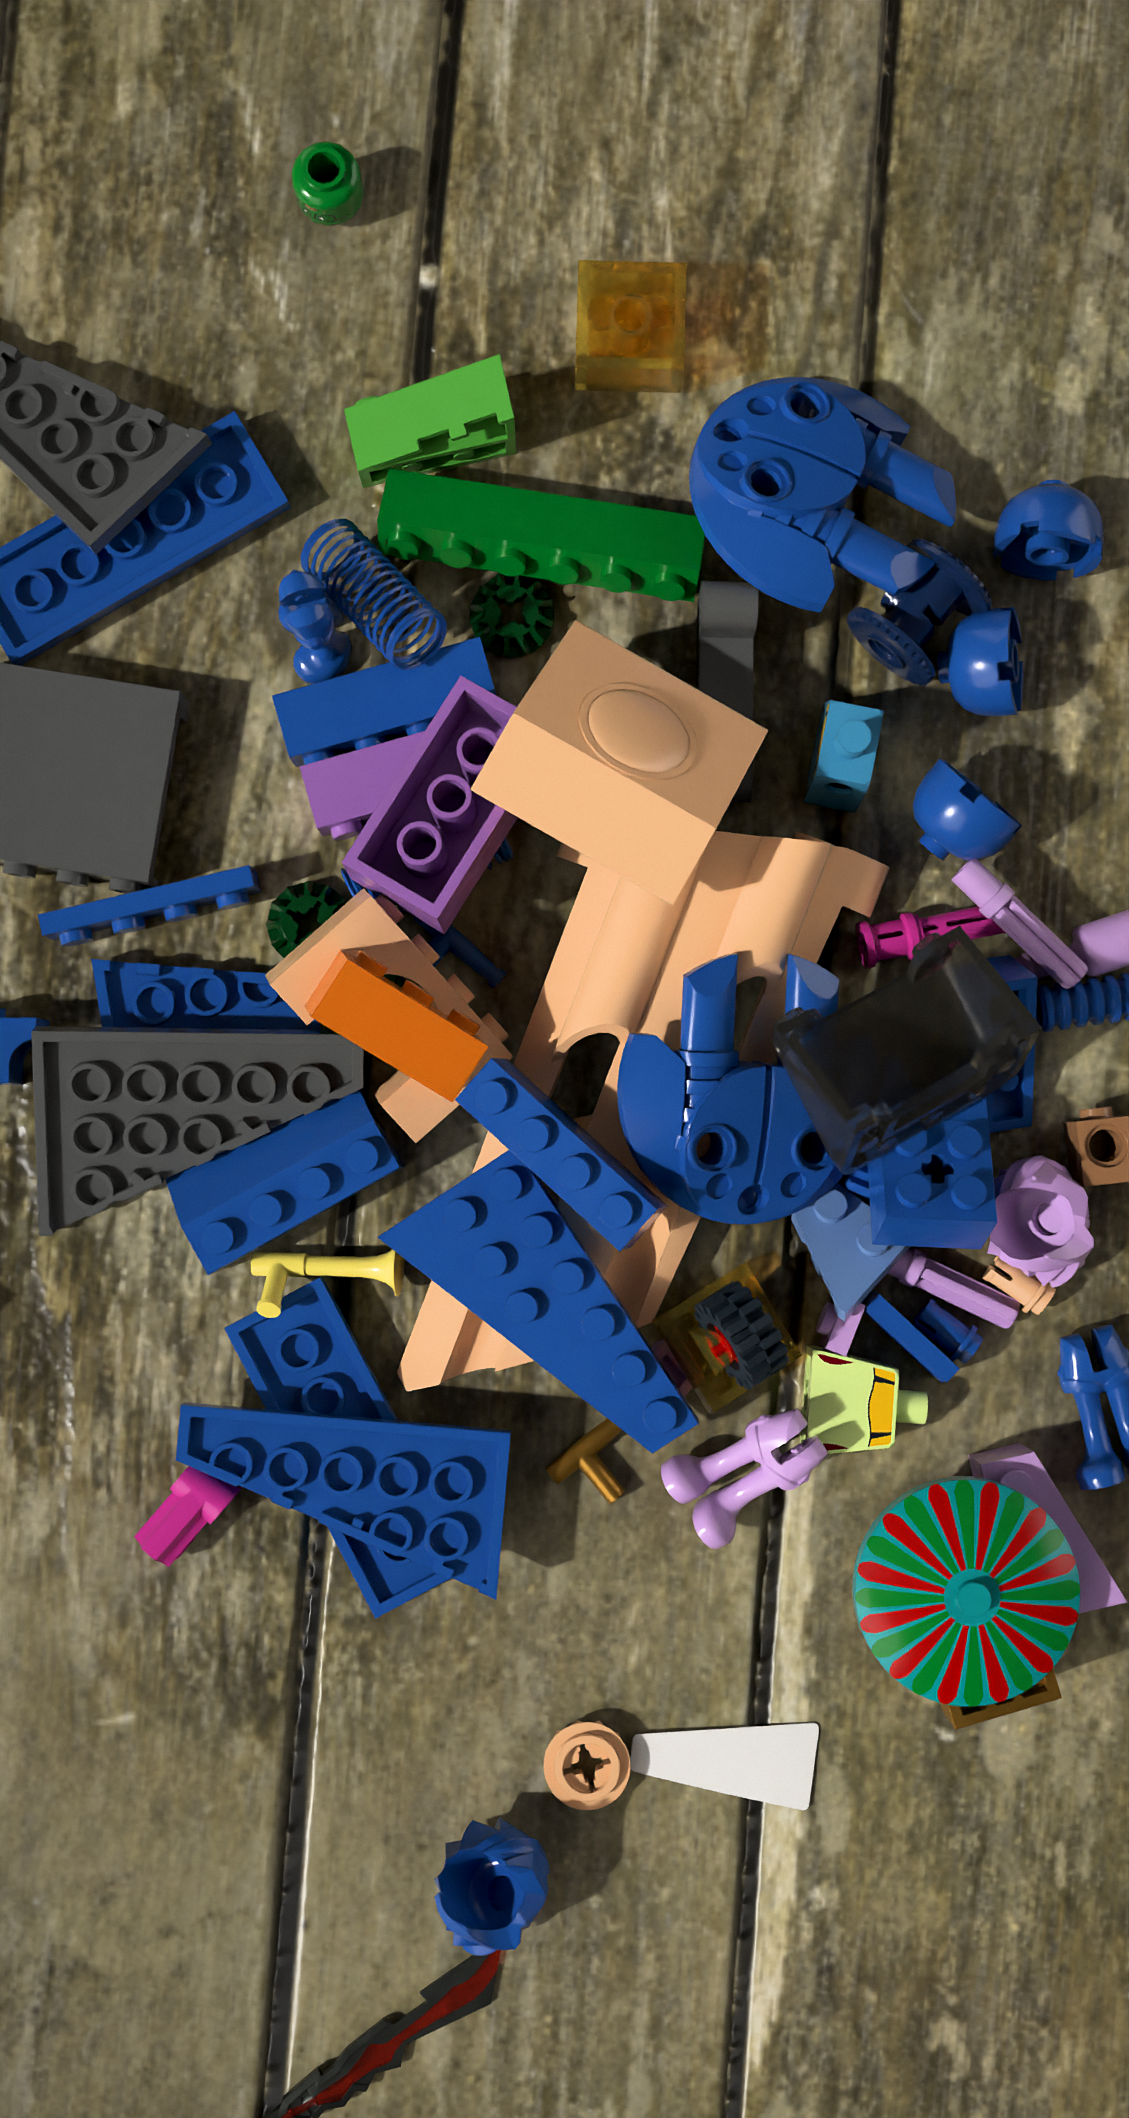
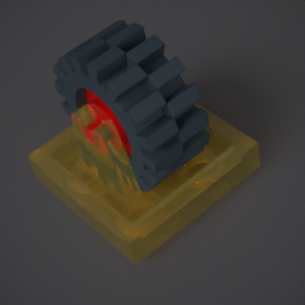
(727, 1337)

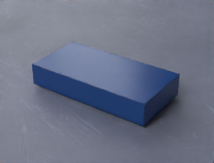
(909, 1337)

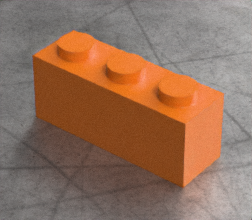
(397, 1023)

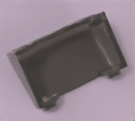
(906, 1051)

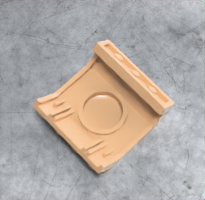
(620, 761)

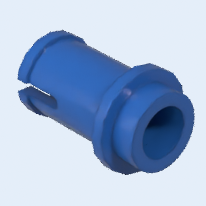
(947, 1331)

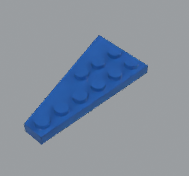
(527, 1275)
(387, 1482)

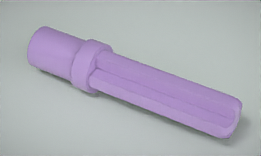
(1009, 913)
(955, 1288)

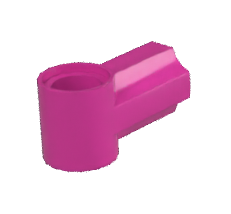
(193, 1503)

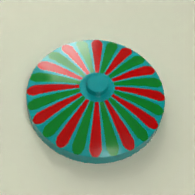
(966, 1591)

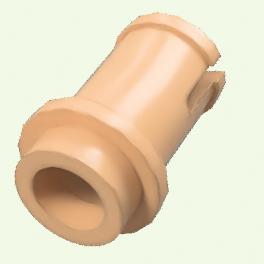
(1019, 1286)

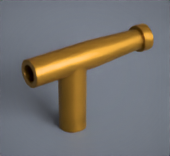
(584, 1456)

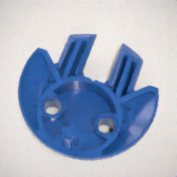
(776, 481)
(745, 1106)

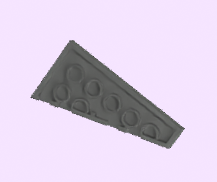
(85, 447)

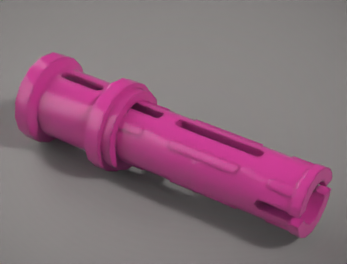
(900, 936)

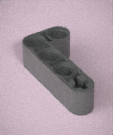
(725, 651)

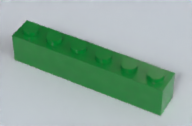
(540, 535)

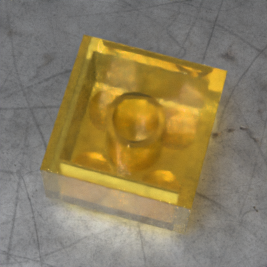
(630, 326)

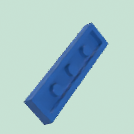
(128, 911)

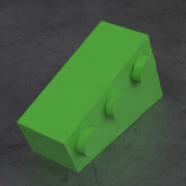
(434, 423)

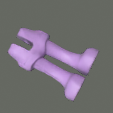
(716, 1513)

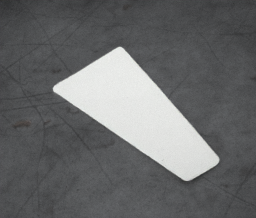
(747, 1762)

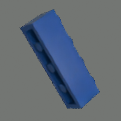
(374, 703)
(561, 1153)

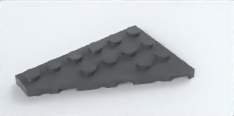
(148, 1102)

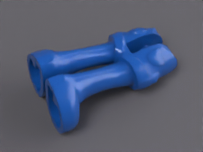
(312, 619)
(1100, 1464)

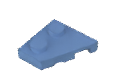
(842, 1248)

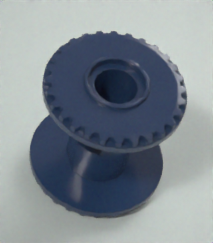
(909, 618)

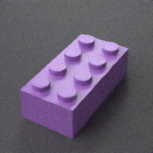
(430, 829)

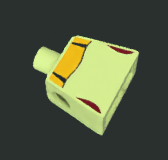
(855, 1402)

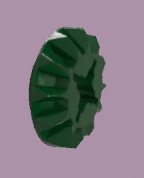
(512, 639)
(299, 899)

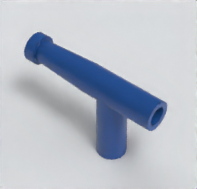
(465, 951)

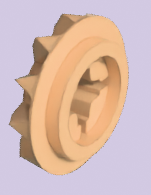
(571, 1785)

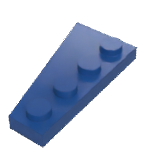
(189, 998)

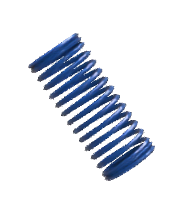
(349, 566)

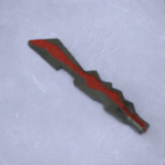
(382, 2046)

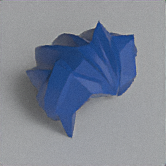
(491, 1886)

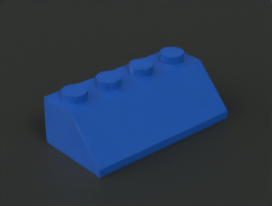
(281, 1180)

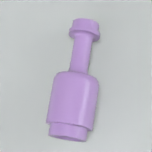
(1099, 944)

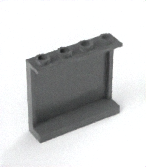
(84, 775)

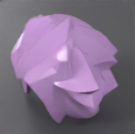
(1041, 1220)

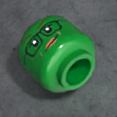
(327, 183)

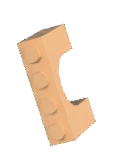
(373, 929)

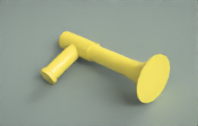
(280, 1265)

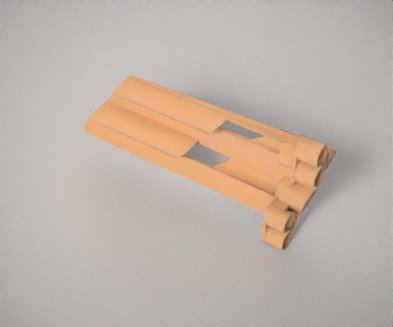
(624, 975)

